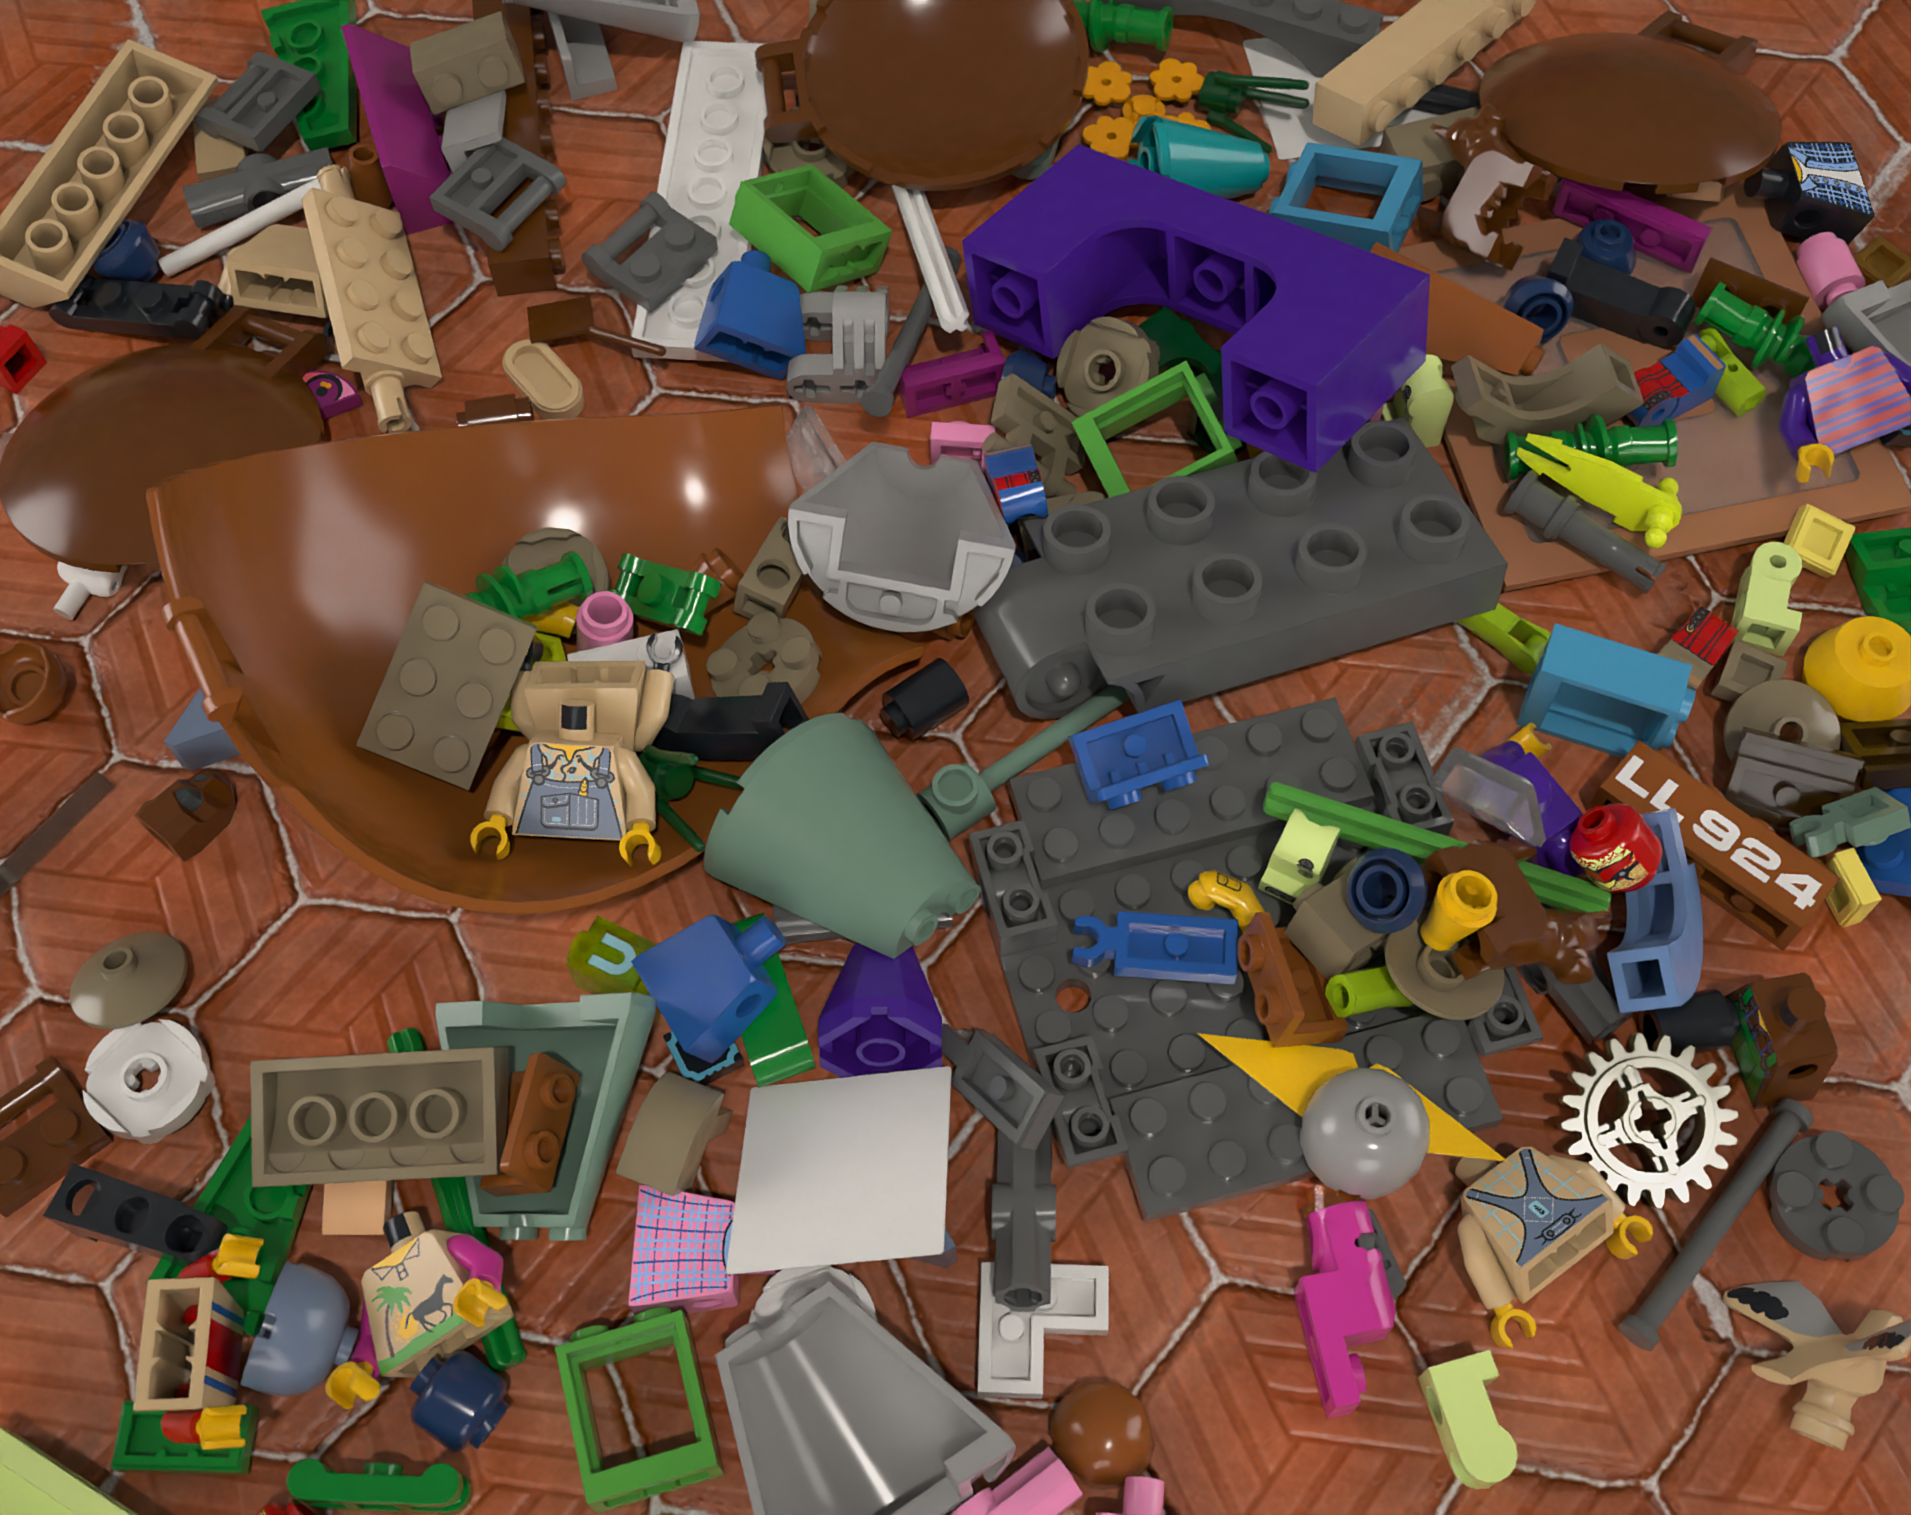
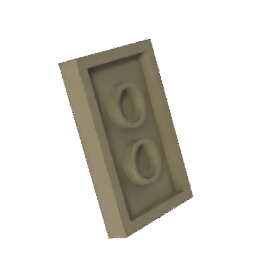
(446, 685)

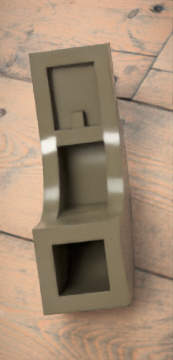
(1546, 402)

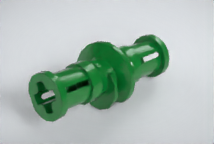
(1125, 24)
(1758, 331)
(1617, 444)
(534, 590)

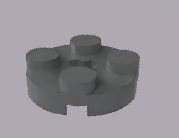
(1862, 1177)

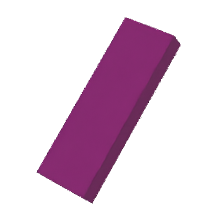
(1653, 227)

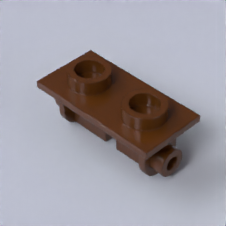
(1750, 289)

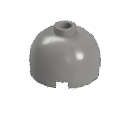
(1346, 1147)

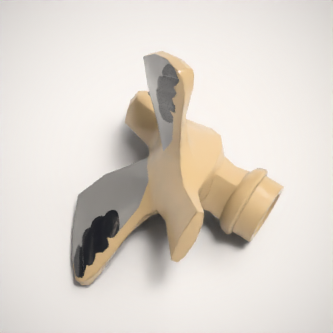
(1833, 1363)

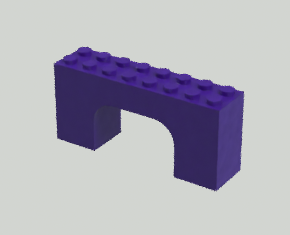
(1312, 319)

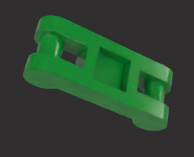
(665, 593)
(380, 1488)

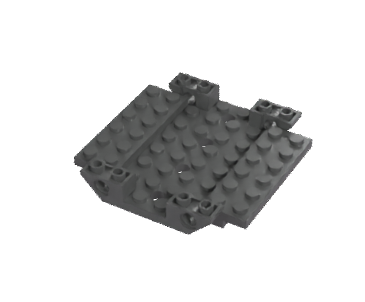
(1133, 1059)

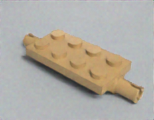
(371, 295)

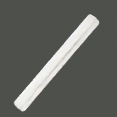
(933, 259)

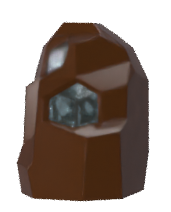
(190, 812)

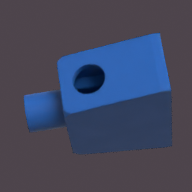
(753, 317)
(711, 981)

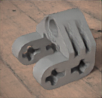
(859, 331)

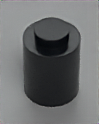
(923, 700)
(1703, 1021)

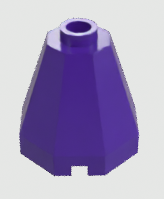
(880, 1017)

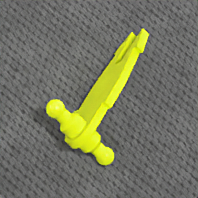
(1610, 488)

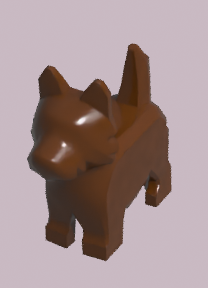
(1489, 191)
(1521, 927)

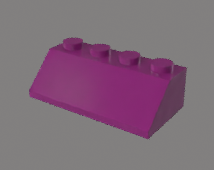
(400, 126)

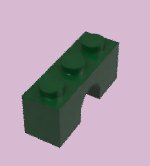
(1180, 343)

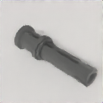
(1562, 519)

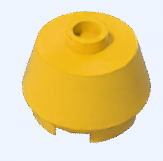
(1862, 669)

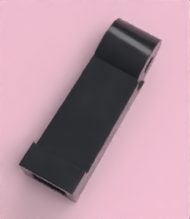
(1622, 301)
(730, 725)
(135, 1218)

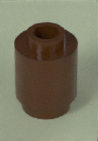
(495, 410)

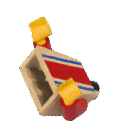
(195, 1348)

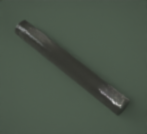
(52, 830)

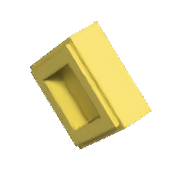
(1819, 539)
(1854, 893)

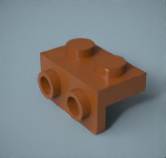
(1287, 987)
(536, 1127)

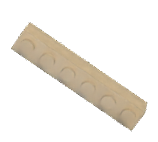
(1407, 63)

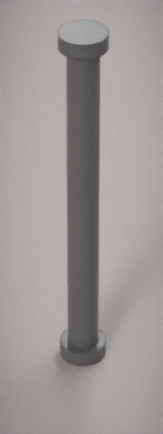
(879, 398)
(1643, 1327)

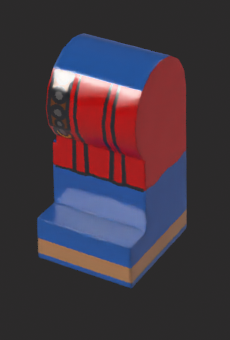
(1677, 383)
(1016, 482)

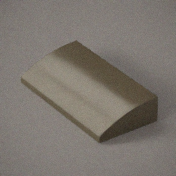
(378, 1116)

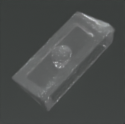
(811, 449)
(1491, 795)

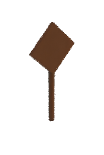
(576, 318)

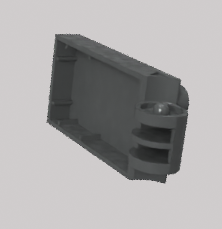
(1239, 575)

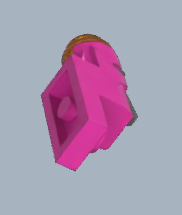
(1349, 1297)

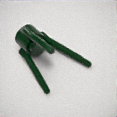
(1226, 94)
(673, 778)

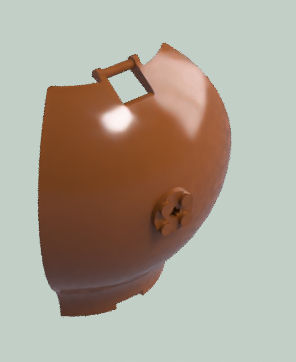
(309, 559)

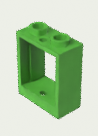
(851, 235)
(1142, 403)
(654, 1474)

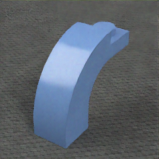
(1664, 929)

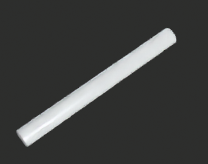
(236, 230)

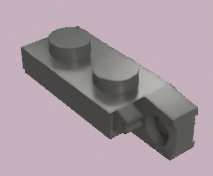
(1001, 1084)

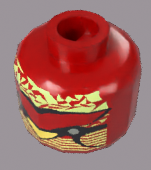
(1616, 848)

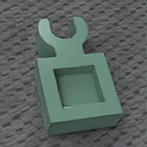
(1858, 819)

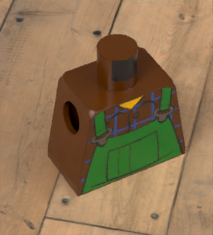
(1780, 1034)

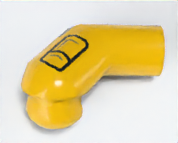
(1225, 891)

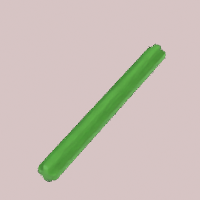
(1383, 832)

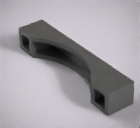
(1311, 30)

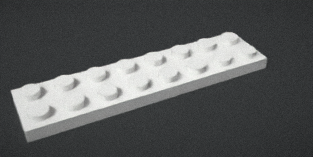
(707, 153)

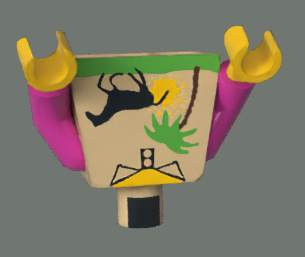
(420, 1304)

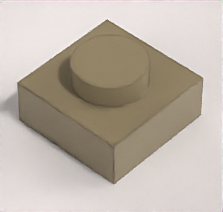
(1744, 668)

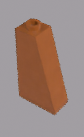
(1473, 326)

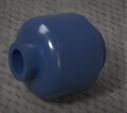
(458, 1401)

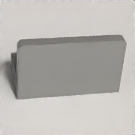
(582, 56)
(472, 127)

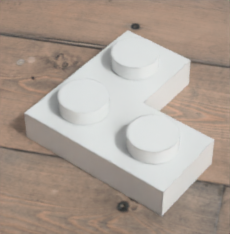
(1014, 1341)

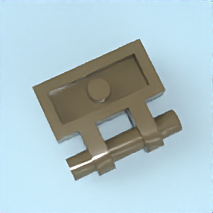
(1036, 419)

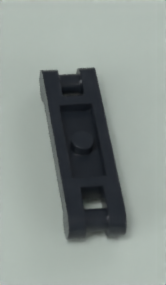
(139, 307)

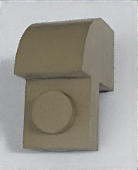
(672, 1134)

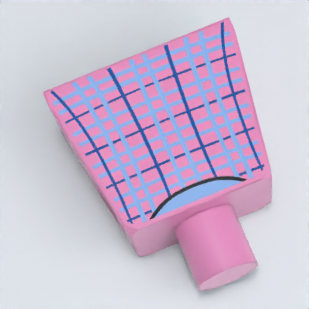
(683, 1253)

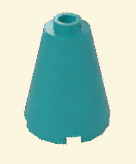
(1200, 157)

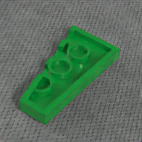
(312, 39)
(252, 1212)

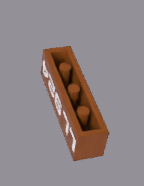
(1735, 855)

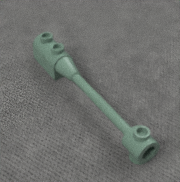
(964, 797)

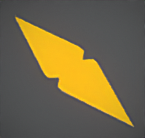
(1299, 1071)

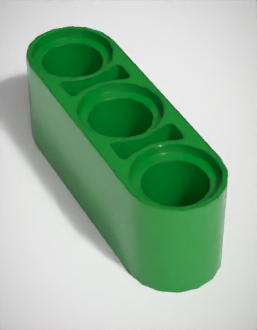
(776, 1037)

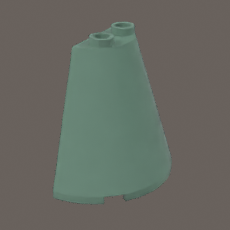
(840, 839)
(592, 1037)

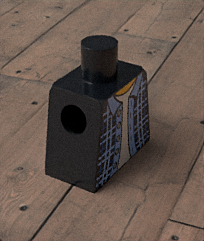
(1813, 190)

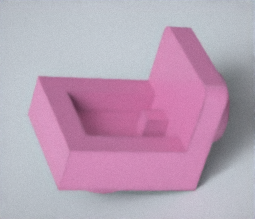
(960, 440)

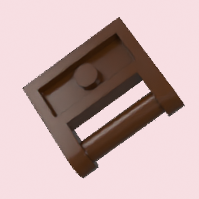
(50, 1142)

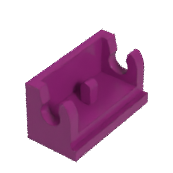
(952, 379)

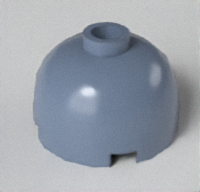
(300, 1334)

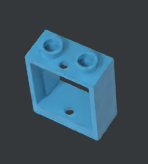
(1354, 170)
(1606, 693)

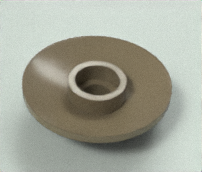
(1781, 702)
(1433, 978)
(128, 980)

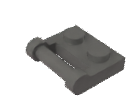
(259, 102)
(487, 181)
(659, 263)

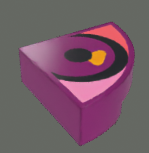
(332, 393)

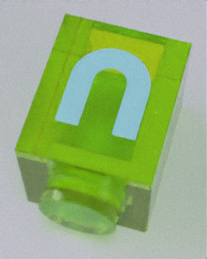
(603, 958)

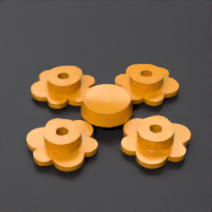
(1110, 85)

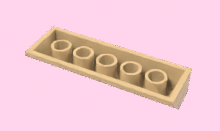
(96, 172)

